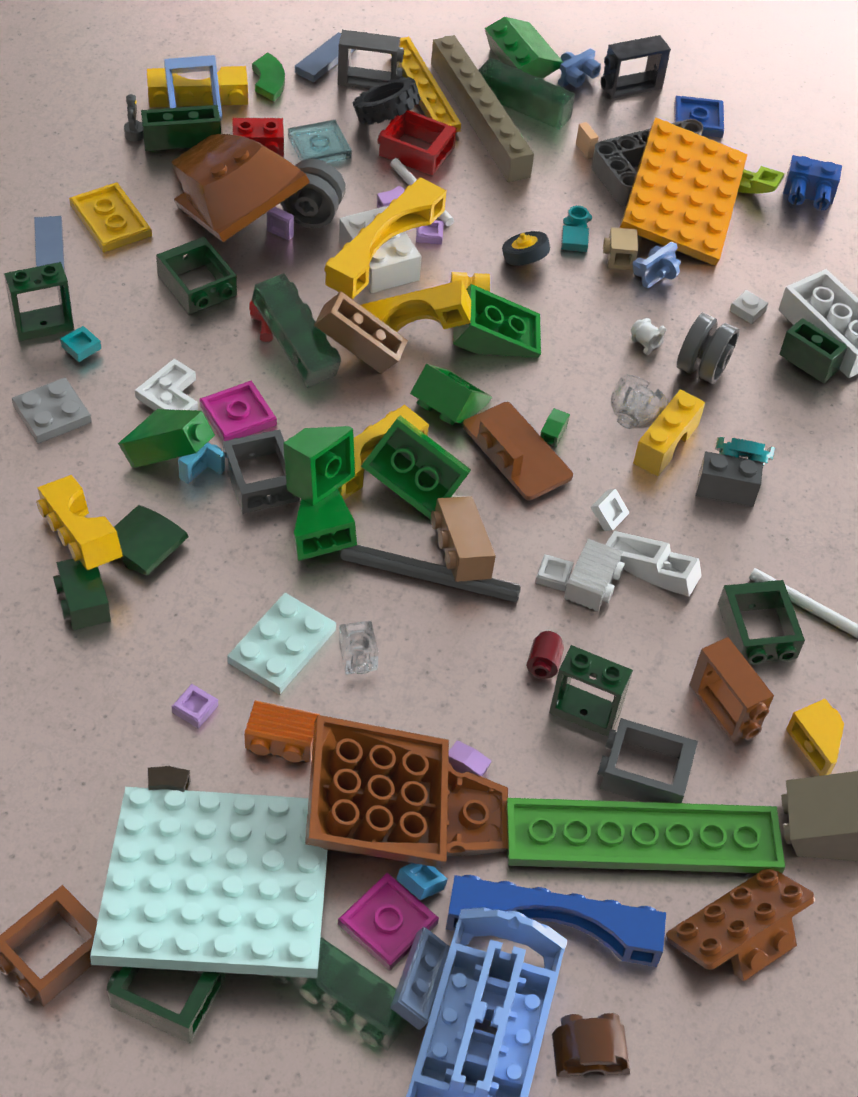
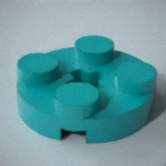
(745, 448)

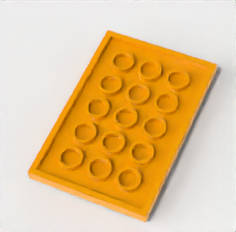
(684, 191)

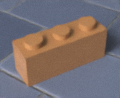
(361, 332)
(463, 539)

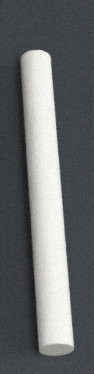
(408, 177)
(812, 606)

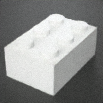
(393, 263)

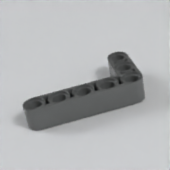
(618, 156)

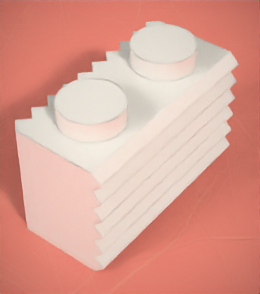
(593, 575)

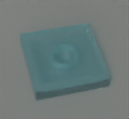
(320, 142)

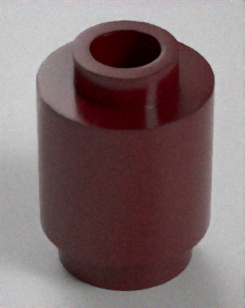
(545, 655)

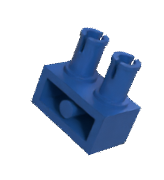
(812, 181)

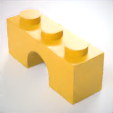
(674, 423)

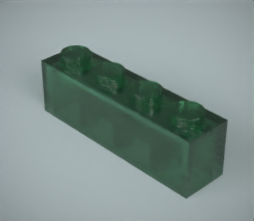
(528, 93)
(295, 330)
(352, 996)

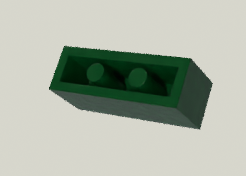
(179, 126)

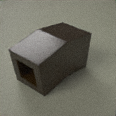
(168, 778)

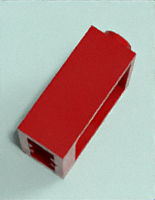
(424, 128)

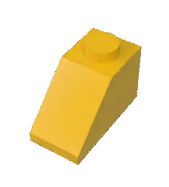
(818, 734)

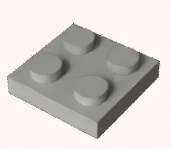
(51, 410)

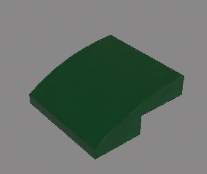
(147, 539)

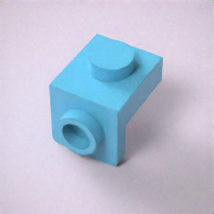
(193, 464)

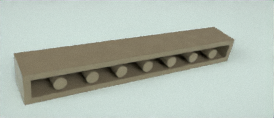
(482, 109)

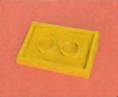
(110, 217)

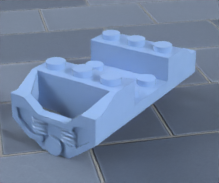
(492, 987)

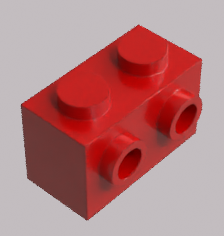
(263, 130)

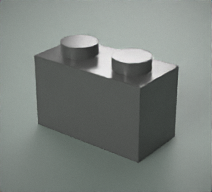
(729, 479)

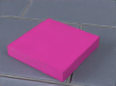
(238, 411)
(387, 920)

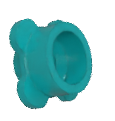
(578, 217)

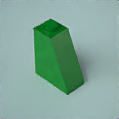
(166, 436)
(324, 527)

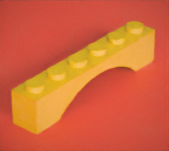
(414, 208)

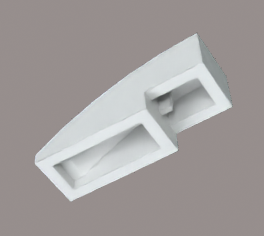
(656, 563)

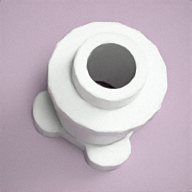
(647, 334)

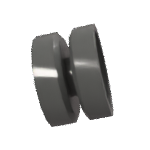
(318, 200)
(707, 348)

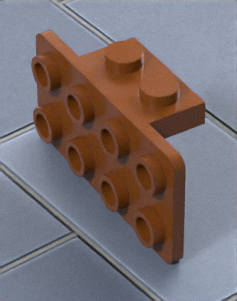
(518, 450)
(746, 924)

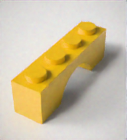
(191, 92)
(444, 303)
(370, 437)
(89, 539)

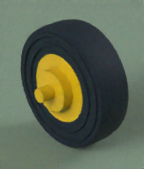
(526, 248)

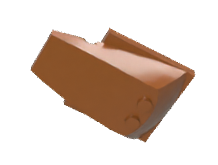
(233, 182)
(398, 797)

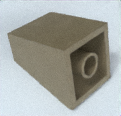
(823, 816)

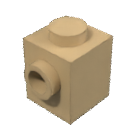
(621, 248)

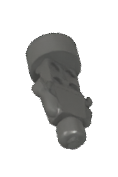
(133, 128)

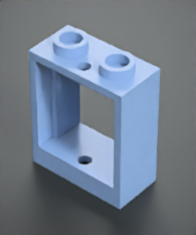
(192, 64)

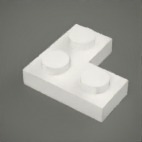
(166, 388)

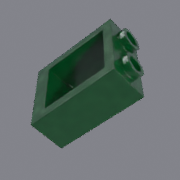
(199, 253)
(29, 323)
(761, 596)
(570, 700)
(178, 1025)

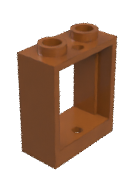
(731, 690)
(66, 972)

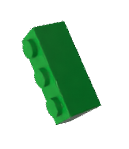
(522, 47)
(415, 466)

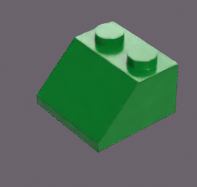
(448, 394)
(319, 461)

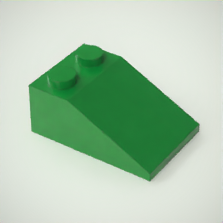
(499, 327)

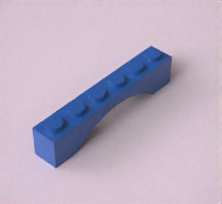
(628, 931)

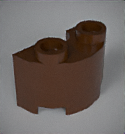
(590, 1046)

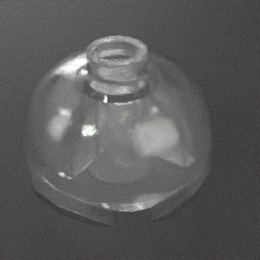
(635, 403)

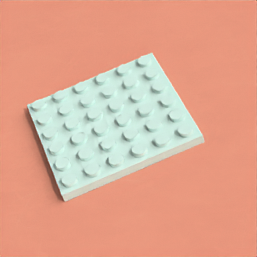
(212, 885)

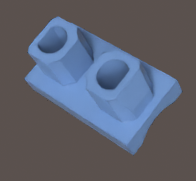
(577, 67)
(659, 264)

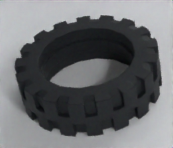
(386, 100)

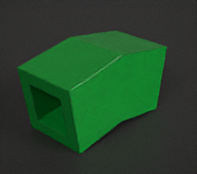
(555, 427)

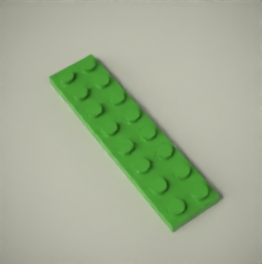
(643, 835)

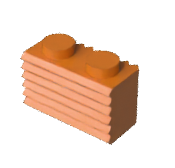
(280, 731)

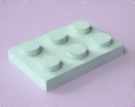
(281, 643)

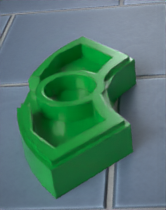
(271, 76)

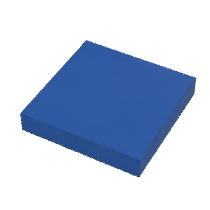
(707, 111)

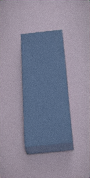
(320, 60)
(49, 240)
(420, 978)

